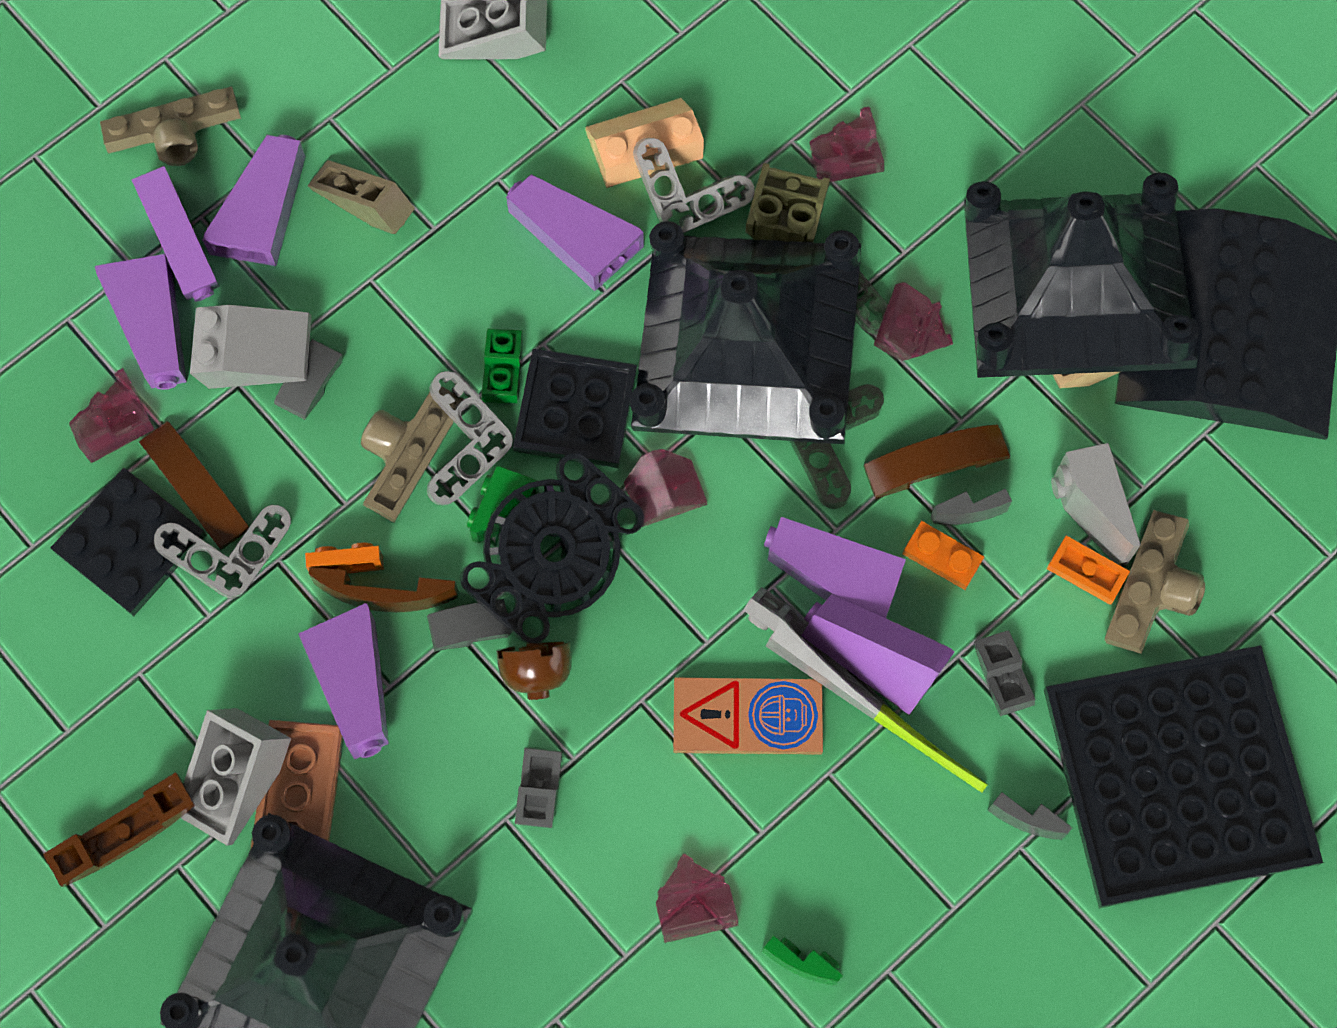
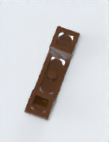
(935, 457)
(194, 485)
(429, 592)
(121, 833)

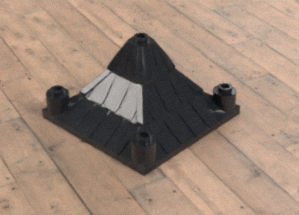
(1078, 282)
(748, 337)
(317, 942)

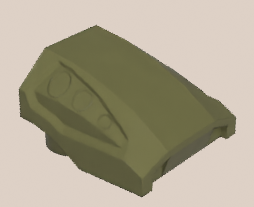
(786, 206)

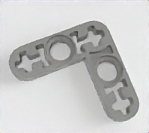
(676, 198)
(476, 432)
(235, 562)

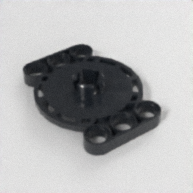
(583, 542)

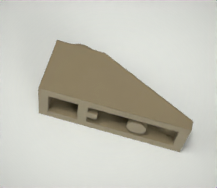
(363, 195)

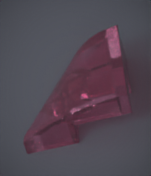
(848, 150)
(111, 420)

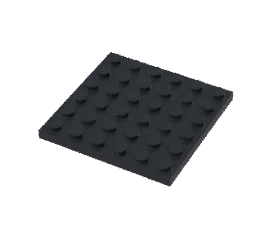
(1181, 776)

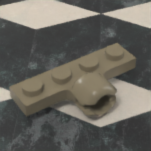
(171, 125)
(406, 452)
(1155, 584)

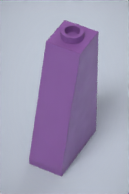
(259, 205)
(577, 232)
(176, 234)
(148, 314)
(835, 565)
(877, 650)
(349, 672)

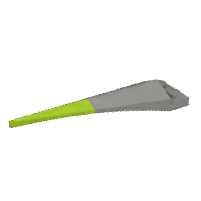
(771, 612)

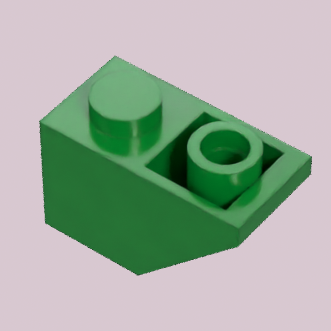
(494, 490)

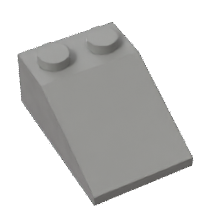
(492, 29)
(249, 346)
(1096, 500)
(231, 771)

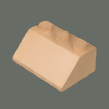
(616, 138)

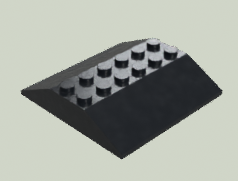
(1264, 326)

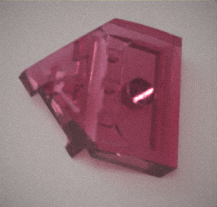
(911, 325)
(694, 902)

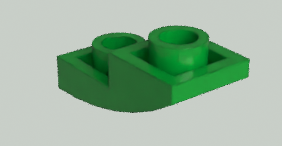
(502, 366)
(815, 967)

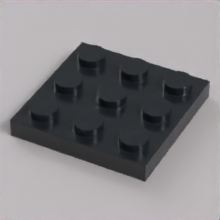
(575, 407)
(116, 541)

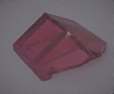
(664, 486)

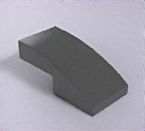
(304, 395)
(962, 510)
(464, 625)
(1004, 673)
(538, 787)
(1040, 823)

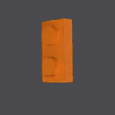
(943, 555)
(359, 558)
(1088, 570)

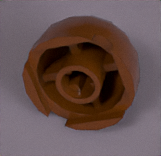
(535, 667)

